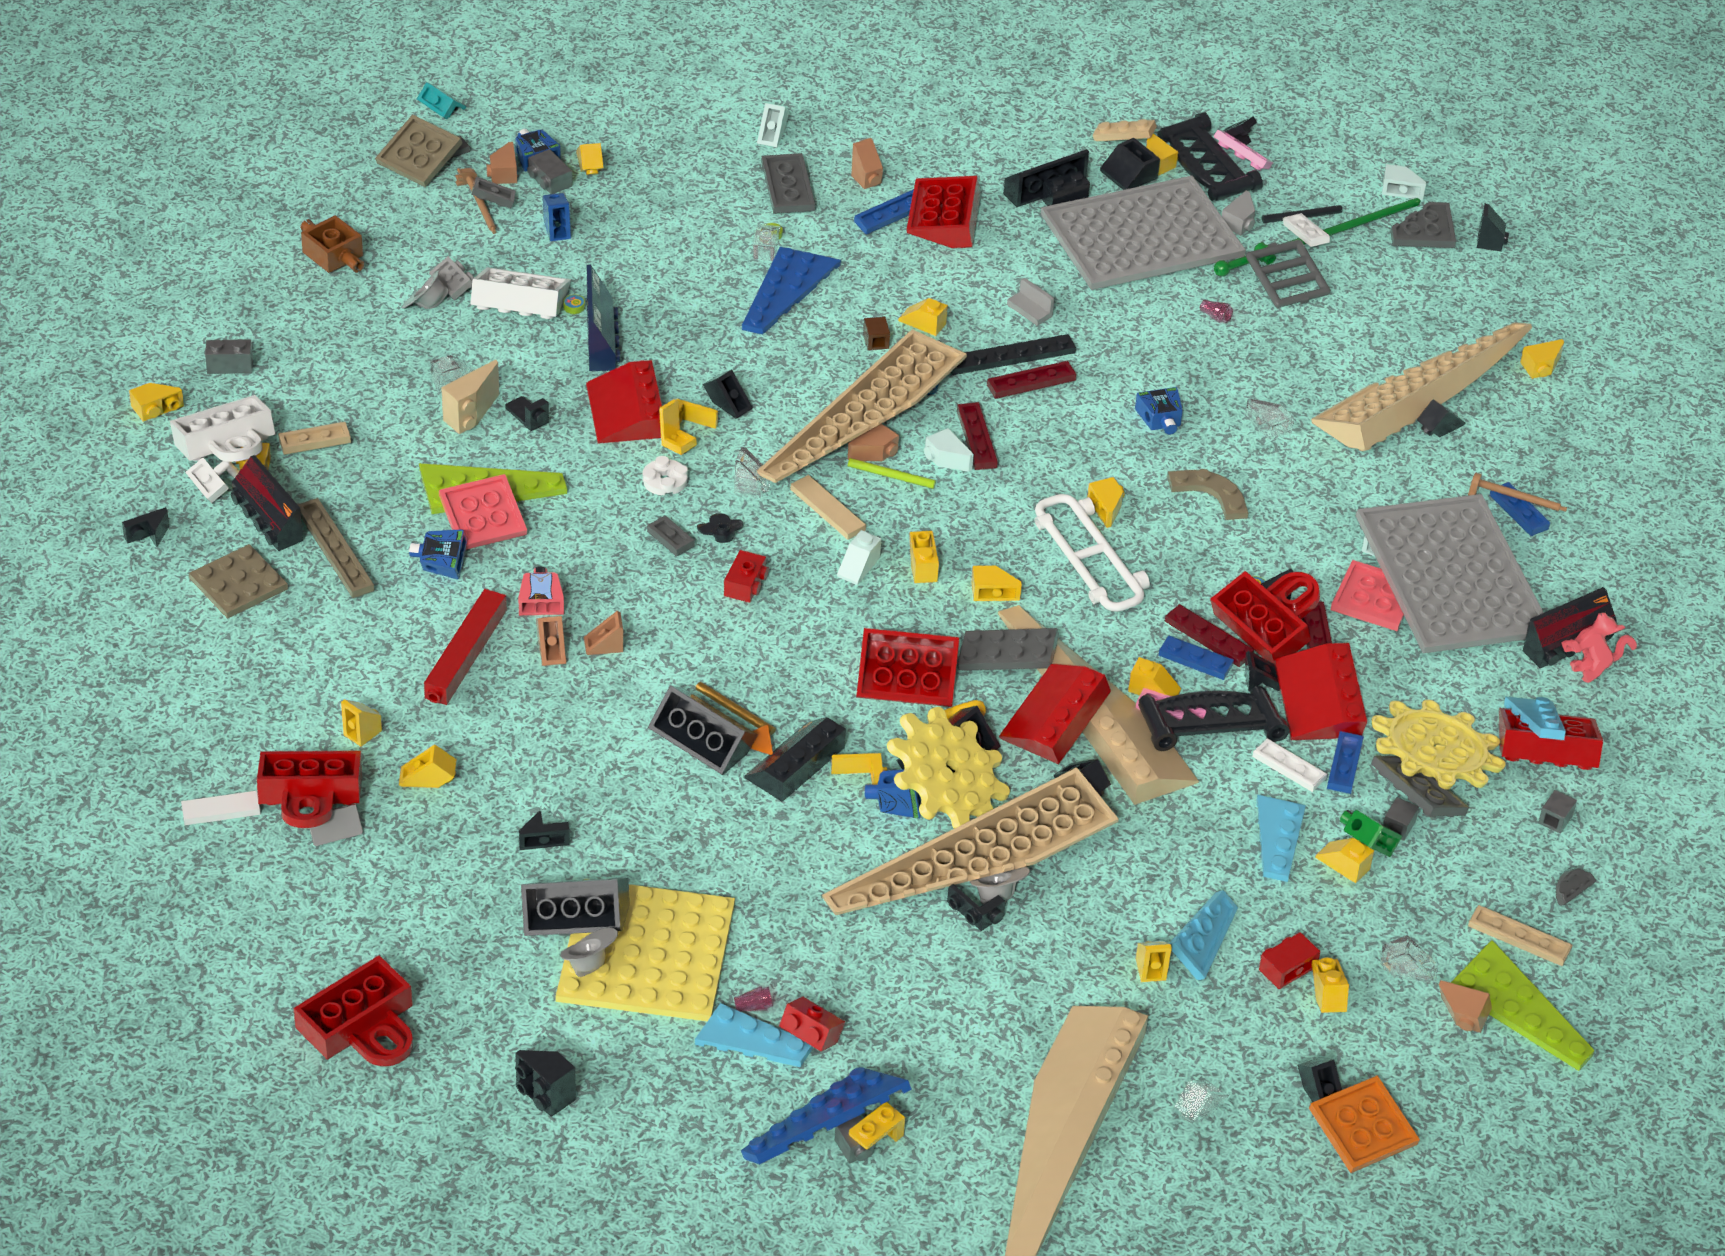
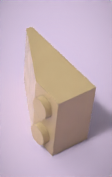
(470, 397)

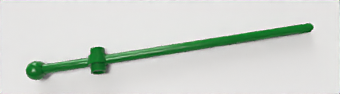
(1222, 267)

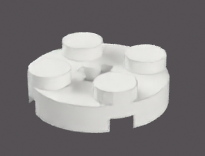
(664, 467)

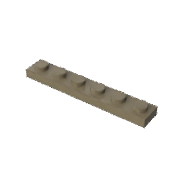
(335, 548)

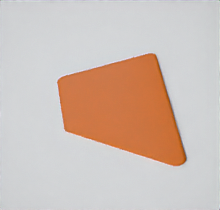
(762, 742)

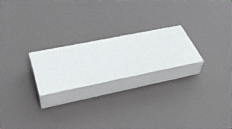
(1306, 230)
(1289, 765)
(220, 808)

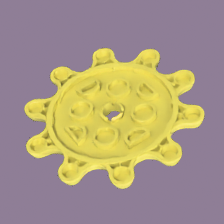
(1458, 749)
(925, 771)

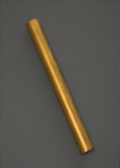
(733, 707)

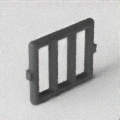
(1270, 287)

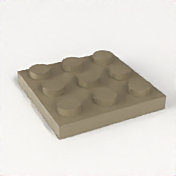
(418, 150)
(238, 581)

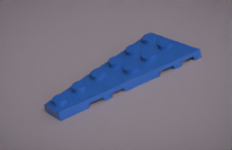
(786, 283)
(832, 1108)

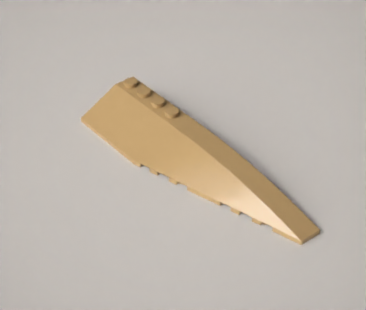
(879, 394)
(1388, 407)
(1119, 732)
(991, 844)
(1066, 1113)

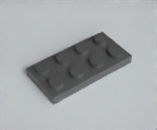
(788, 183)
(1008, 649)
(1420, 789)

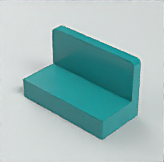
(438, 100)

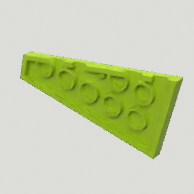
(523, 483)
(1523, 1006)

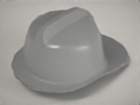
(430, 294)
(999, 884)
(589, 952)

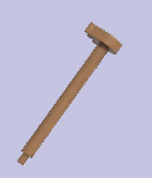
(467, 176)
(1478, 482)

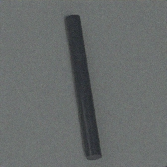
(1308, 213)

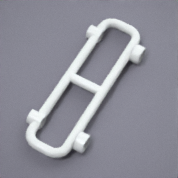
(1084, 509)

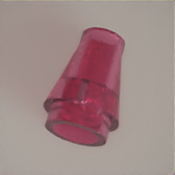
(1217, 310)
(754, 1000)

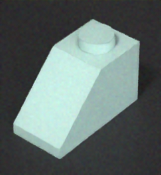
(772, 125)
(1402, 182)
(948, 451)
(860, 557)

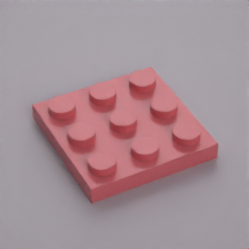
(483, 511)
(1368, 597)

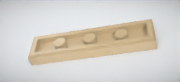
(828, 507)
(1520, 935)

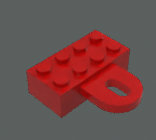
(1266, 616)
(309, 780)
(358, 1012)

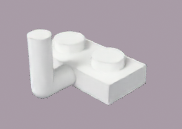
(208, 479)

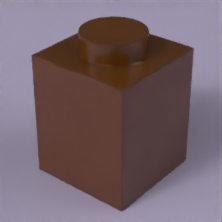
(876, 333)

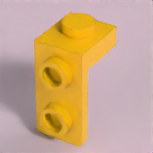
(697, 414)
(671, 435)
(858, 763)
(879, 1123)

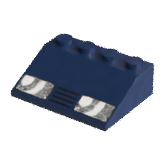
(601, 325)

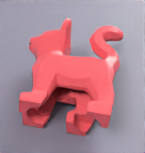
(1595, 648)

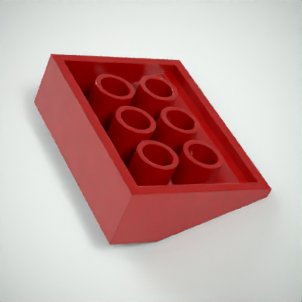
(945, 210)
(626, 403)
(907, 667)
(1321, 692)
(1057, 711)
(1580, 745)

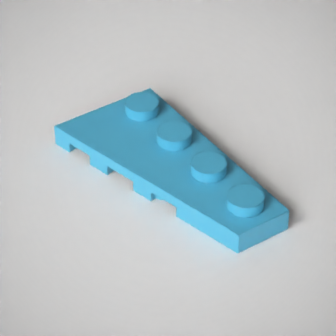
(1539, 714)
(1279, 833)
(1203, 934)
(746, 1034)

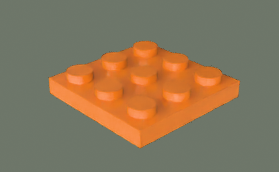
(1364, 1124)

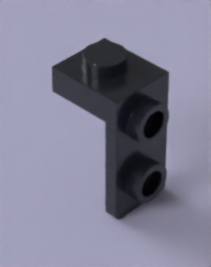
(529, 414)
(982, 916)

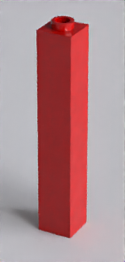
(465, 647)

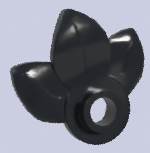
(720, 527)

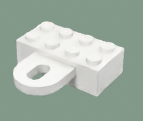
(223, 428)

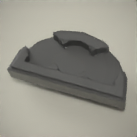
(1572, 883)

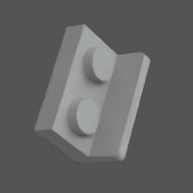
(453, 277)

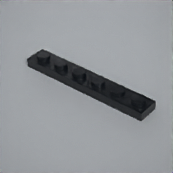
(1016, 353)

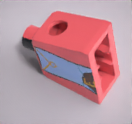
(541, 593)

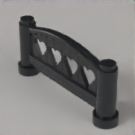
(1197, 129)
(1166, 727)

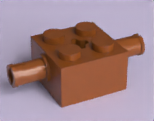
(332, 244)

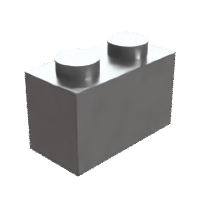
(550, 172)
(229, 356)

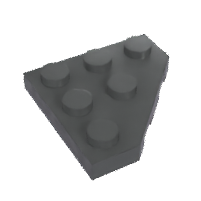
(1426, 228)

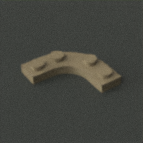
(1221, 488)

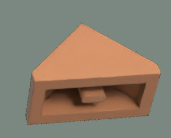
(606, 636)

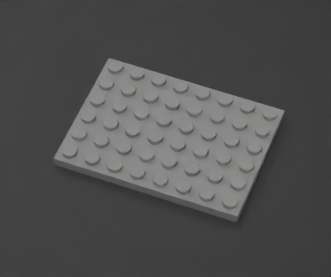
(1142, 232)
(1451, 572)

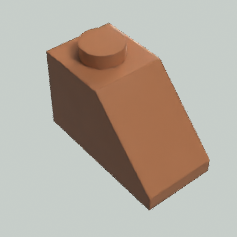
(866, 164)
(503, 165)
(874, 445)
(551, 640)
(1466, 1006)

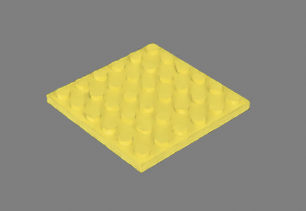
(661, 960)

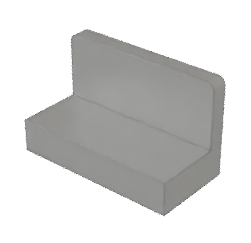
(1032, 302)
(342, 825)

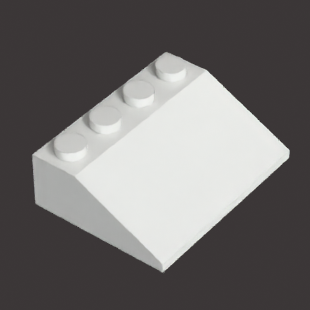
(519, 292)

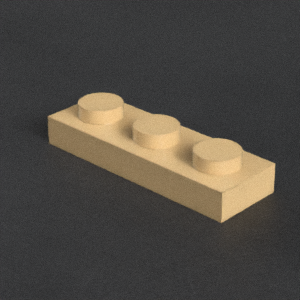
(1124, 130)
(314, 438)

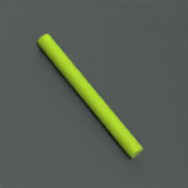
(891, 473)

